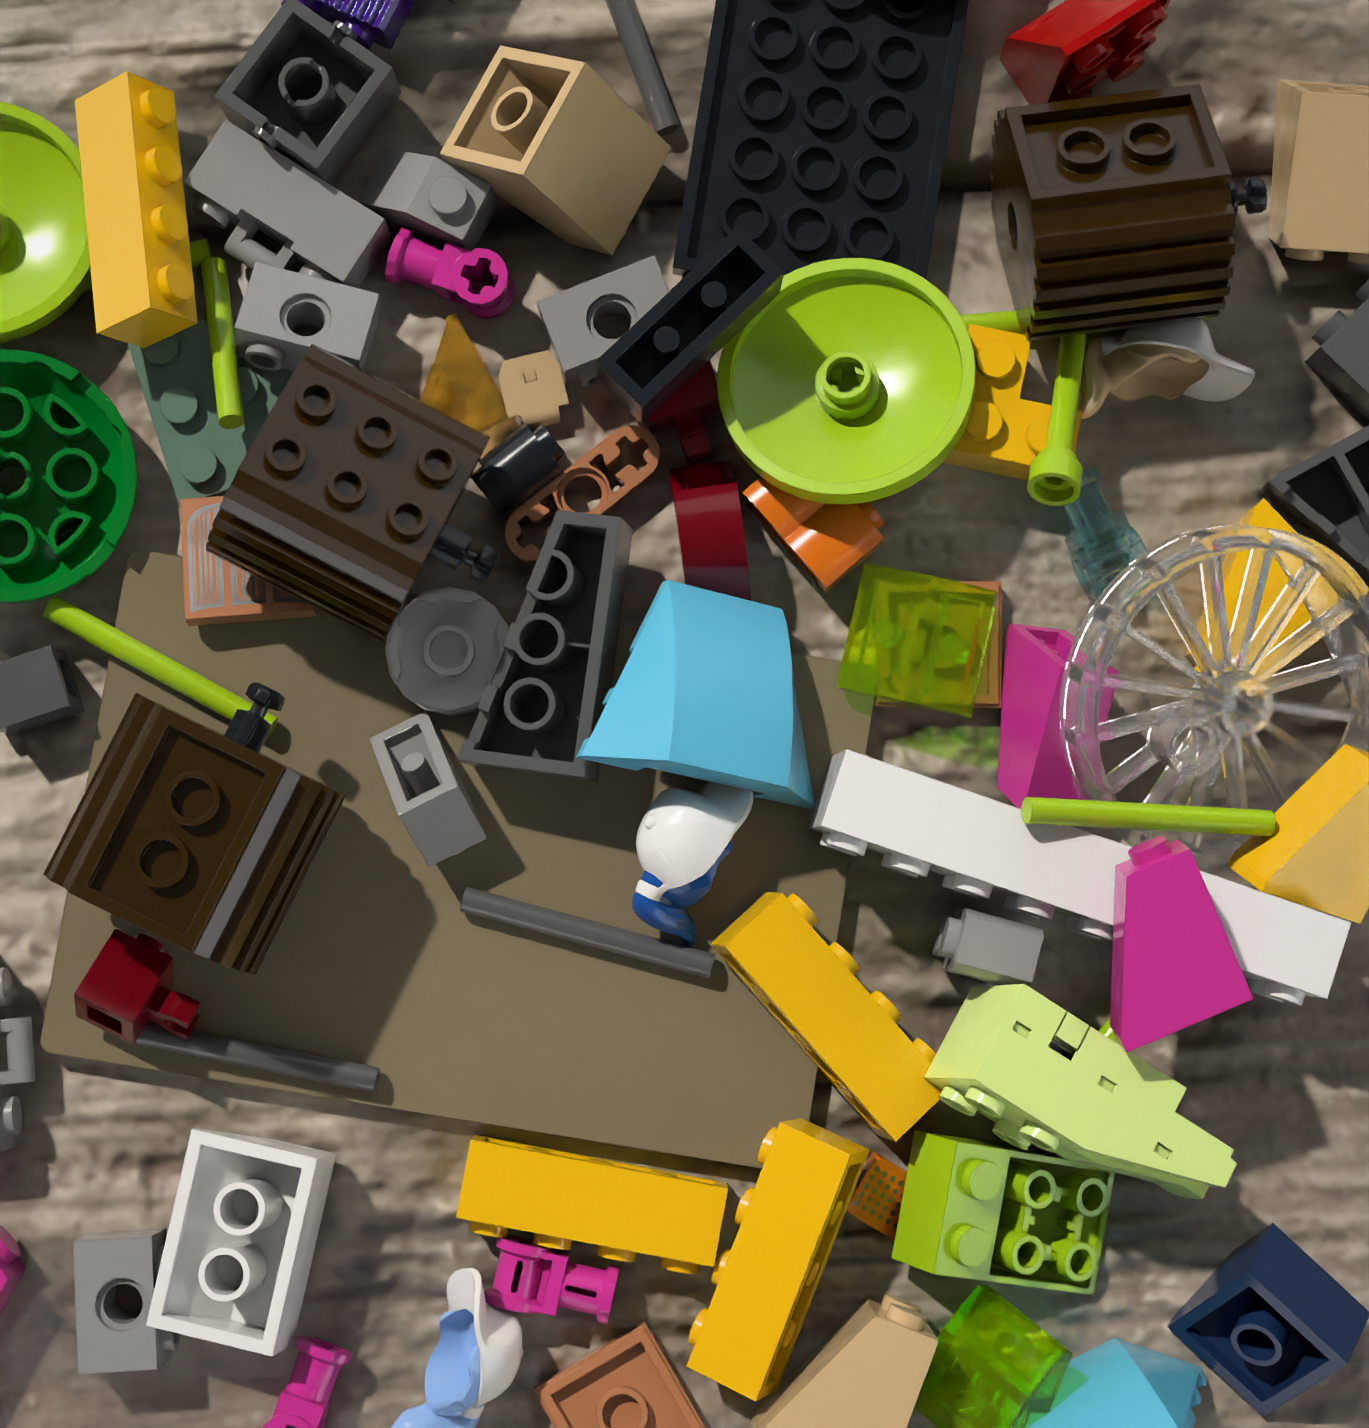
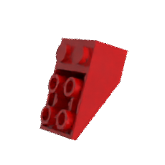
(1080, 47)

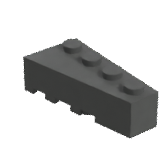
(557, 654)

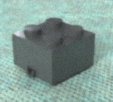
(309, 91)

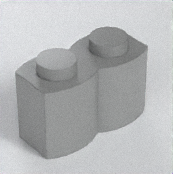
(988, 947)

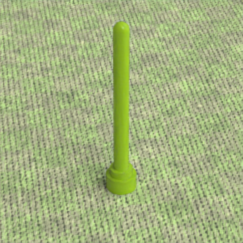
(1056, 472)

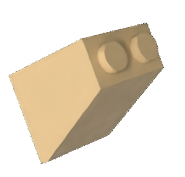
(558, 146)
(1321, 170)
(859, 1374)

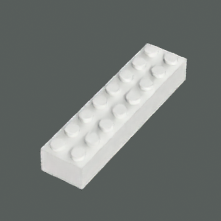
(1053, 869)

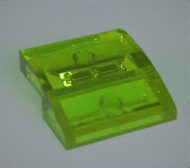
(917, 640)
(991, 1367)

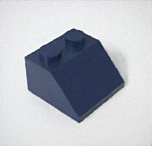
(1271, 1321)

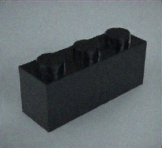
(689, 325)

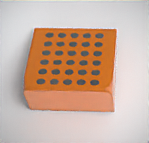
(879, 1194)

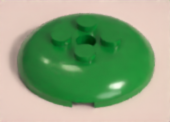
(77, 478)

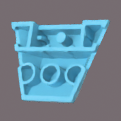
(708, 697)
(1124, 1389)

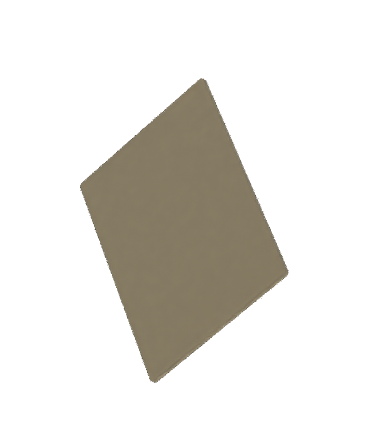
(447, 1002)

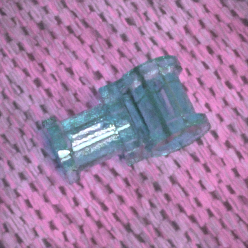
(1098, 537)

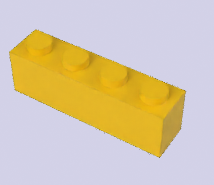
(135, 211)
(830, 1012)
(592, 1202)
(776, 1257)

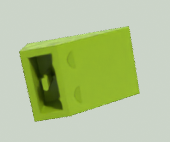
(1002, 1214)

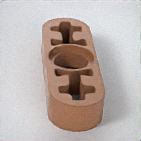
(609, 452)

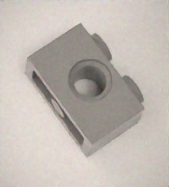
(285, 300)
(574, 313)
(105, 1335)

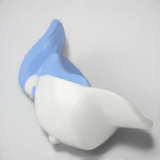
(471, 1361)

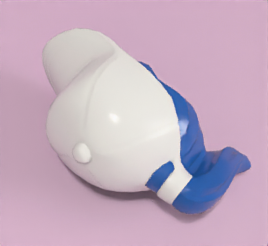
(680, 852)

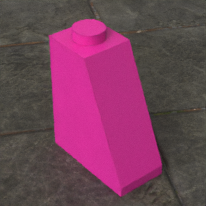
(1030, 736)
(1167, 947)

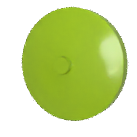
(40, 223)
(849, 382)

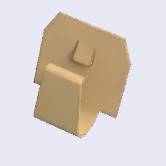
(533, 388)

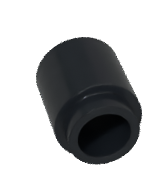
(518, 467)

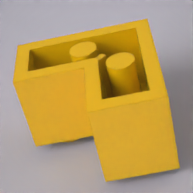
(1002, 428)

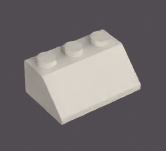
(241, 1240)

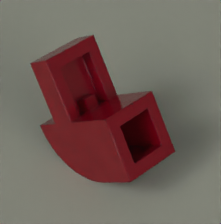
(711, 528)

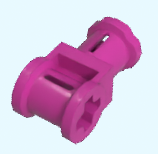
(451, 272)
(547, 1280)
(311, 1383)

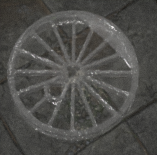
(1236, 678)

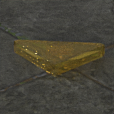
(461, 383)

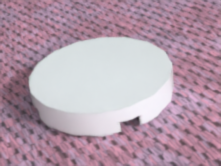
(445, 649)

